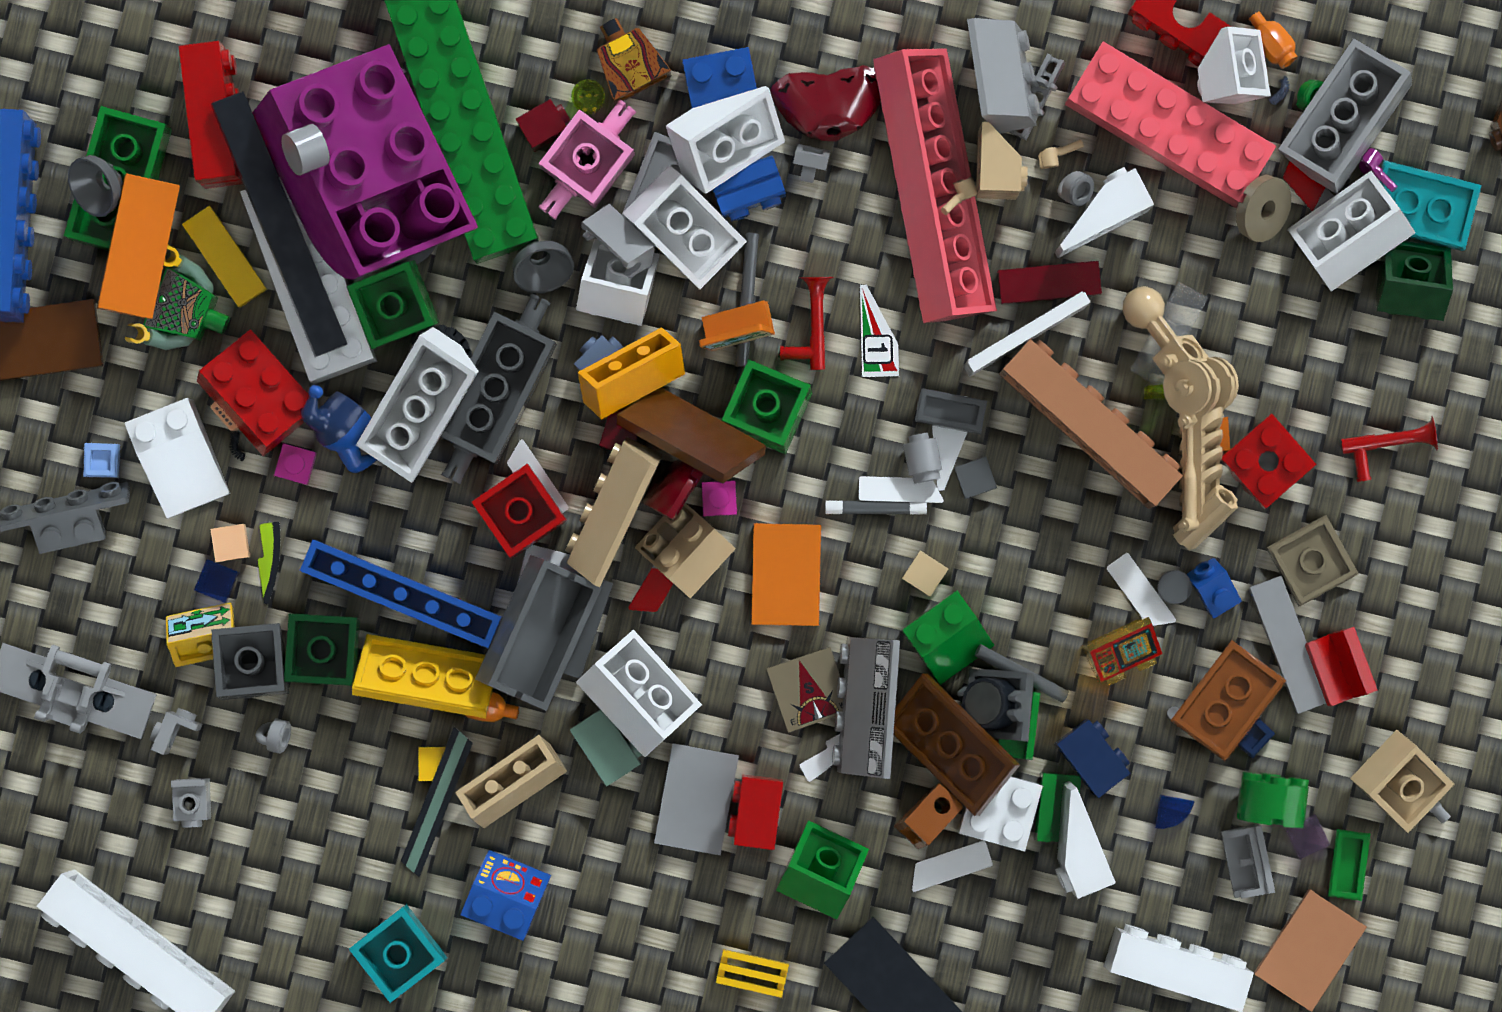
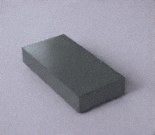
(951, 411)

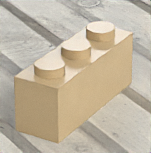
(511, 781)

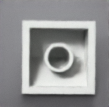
(1234, 68)
(611, 293)

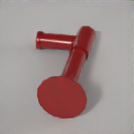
(816, 351)
(1361, 444)

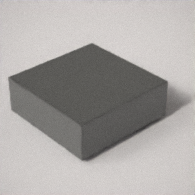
(975, 477)

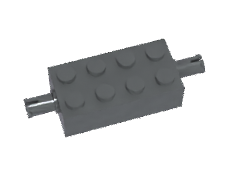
(509, 367)

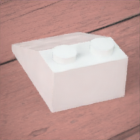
(725, 137)
(1116, 204)
(684, 227)
(177, 457)
(1079, 852)

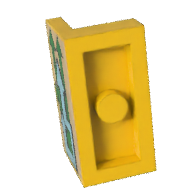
(191, 635)

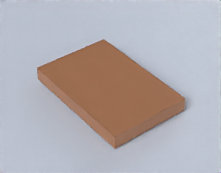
(1310, 950)

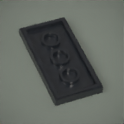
(885, 975)

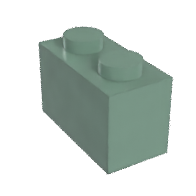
(606, 747)

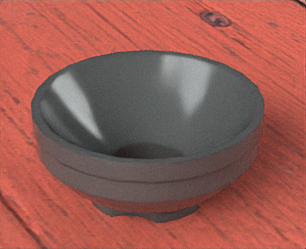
(89, 187)
(542, 274)

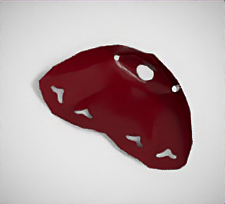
(827, 101)

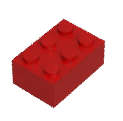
(255, 392)

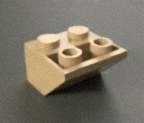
(685, 549)

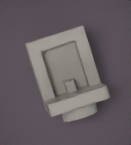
(166, 732)

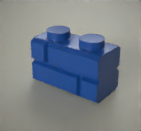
(751, 187)

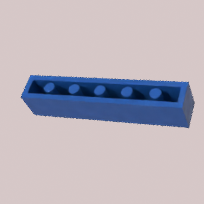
(400, 593)

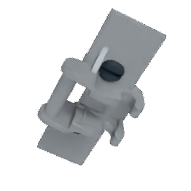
(71, 702)

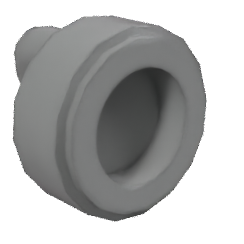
(1076, 188)
(278, 735)

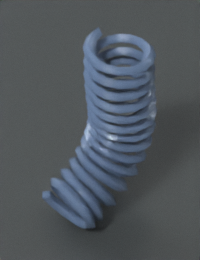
(1280, 92)

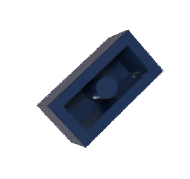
(1093, 757)

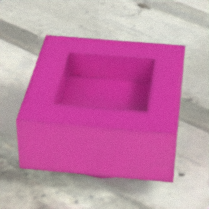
(295, 464)
(719, 498)

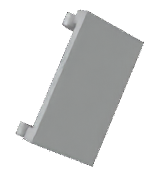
(621, 239)
(1247, 861)

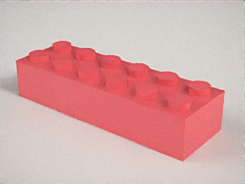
(1170, 124)

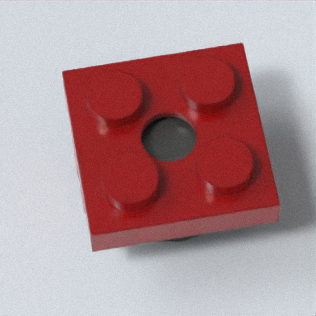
(1267, 461)

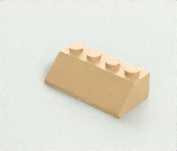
(613, 509)

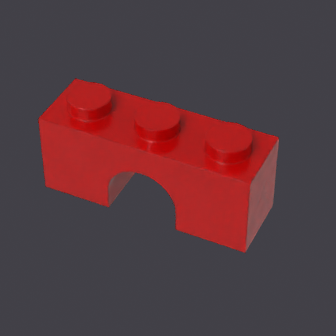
(1159, 18)

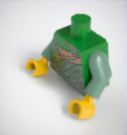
(182, 307)

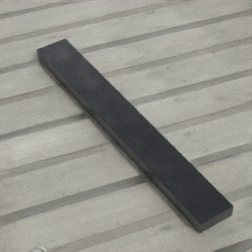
(279, 224)

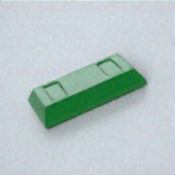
(1349, 864)

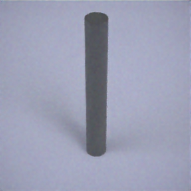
(1006, 664)

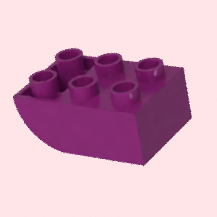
(385, 175)

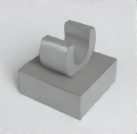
(811, 159)

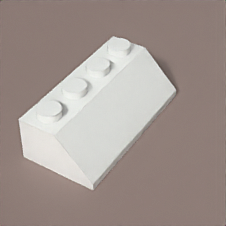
(419, 404)

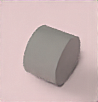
(305, 149)

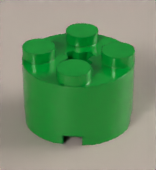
(1272, 799)

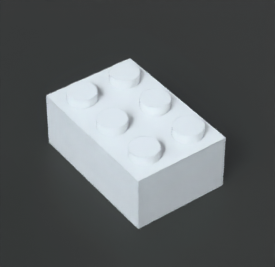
(638, 693)

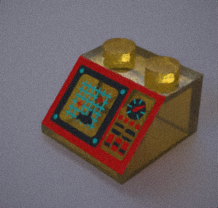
(1122, 650)

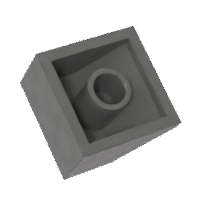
(249, 661)

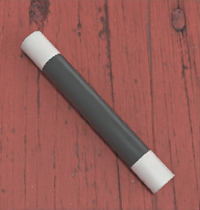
(875, 507)

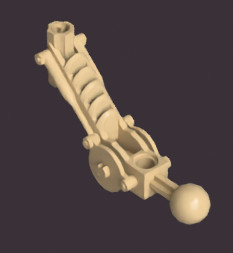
(1200, 392)

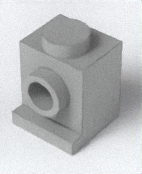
(198, 790)

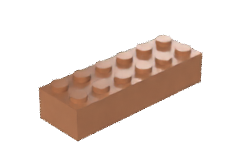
(1091, 424)

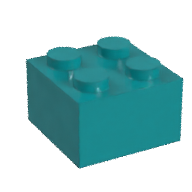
(398, 953)

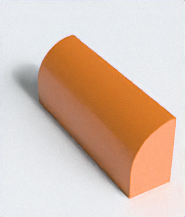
(138, 246)

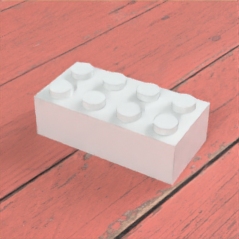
(1179, 969)

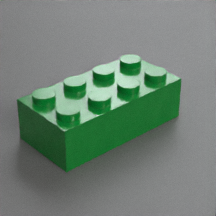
(132, 147)

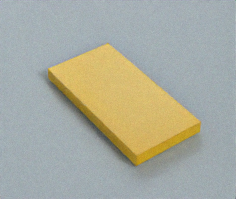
(421, 676)

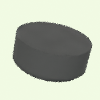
(1174, 587)

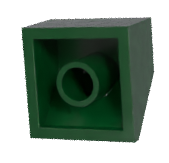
(1415, 281)

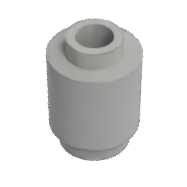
(922, 458)

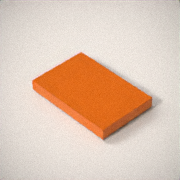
(786, 574)

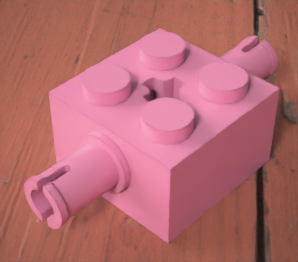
(585, 137)

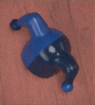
(338, 426)

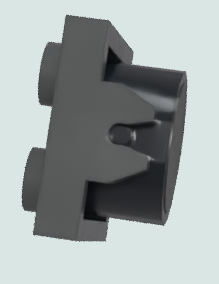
(999, 702)

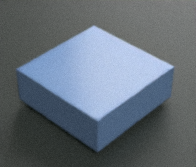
(101, 460)

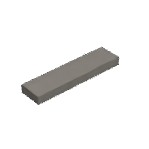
(1287, 643)

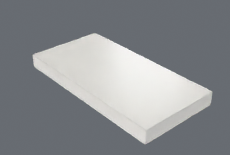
(1026, 333)

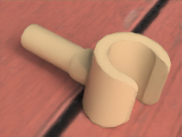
(1049, 157)
(965, 190)

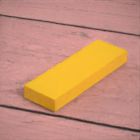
(224, 256)

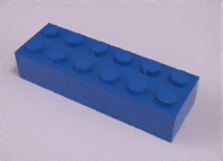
(17, 172)

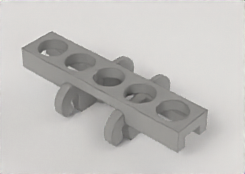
(1049, 86)

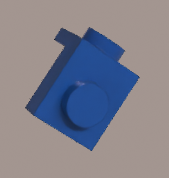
(1214, 587)

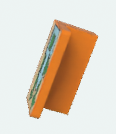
(737, 326)

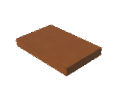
(1228, 701)

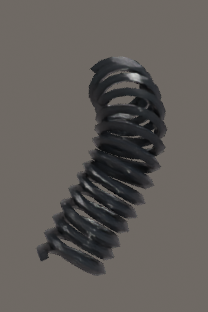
(234, 442)

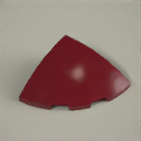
(672, 489)

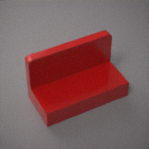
(1341, 666)

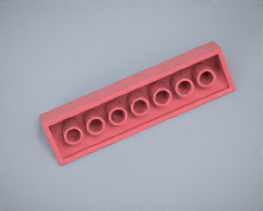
(927, 160)

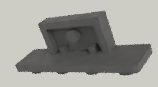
(66, 519)

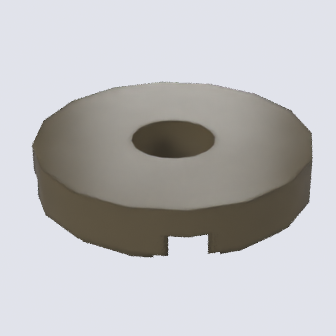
(1277, 199)

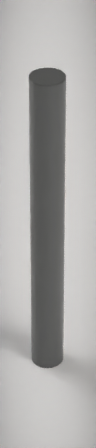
(747, 290)

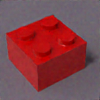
(519, 511)
(757, 812)

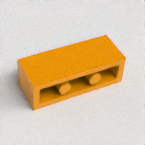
(631, 373)

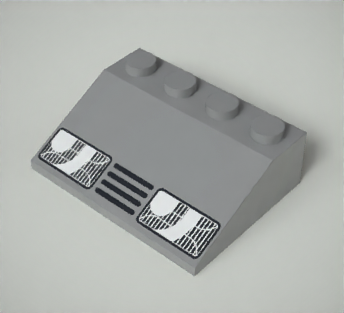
(868, 707)

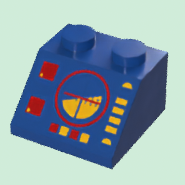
(505, 895)

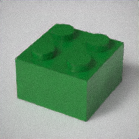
(392, 304)
(768, 406)

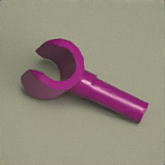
(1371, 162)

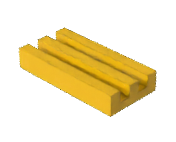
(778, 992)

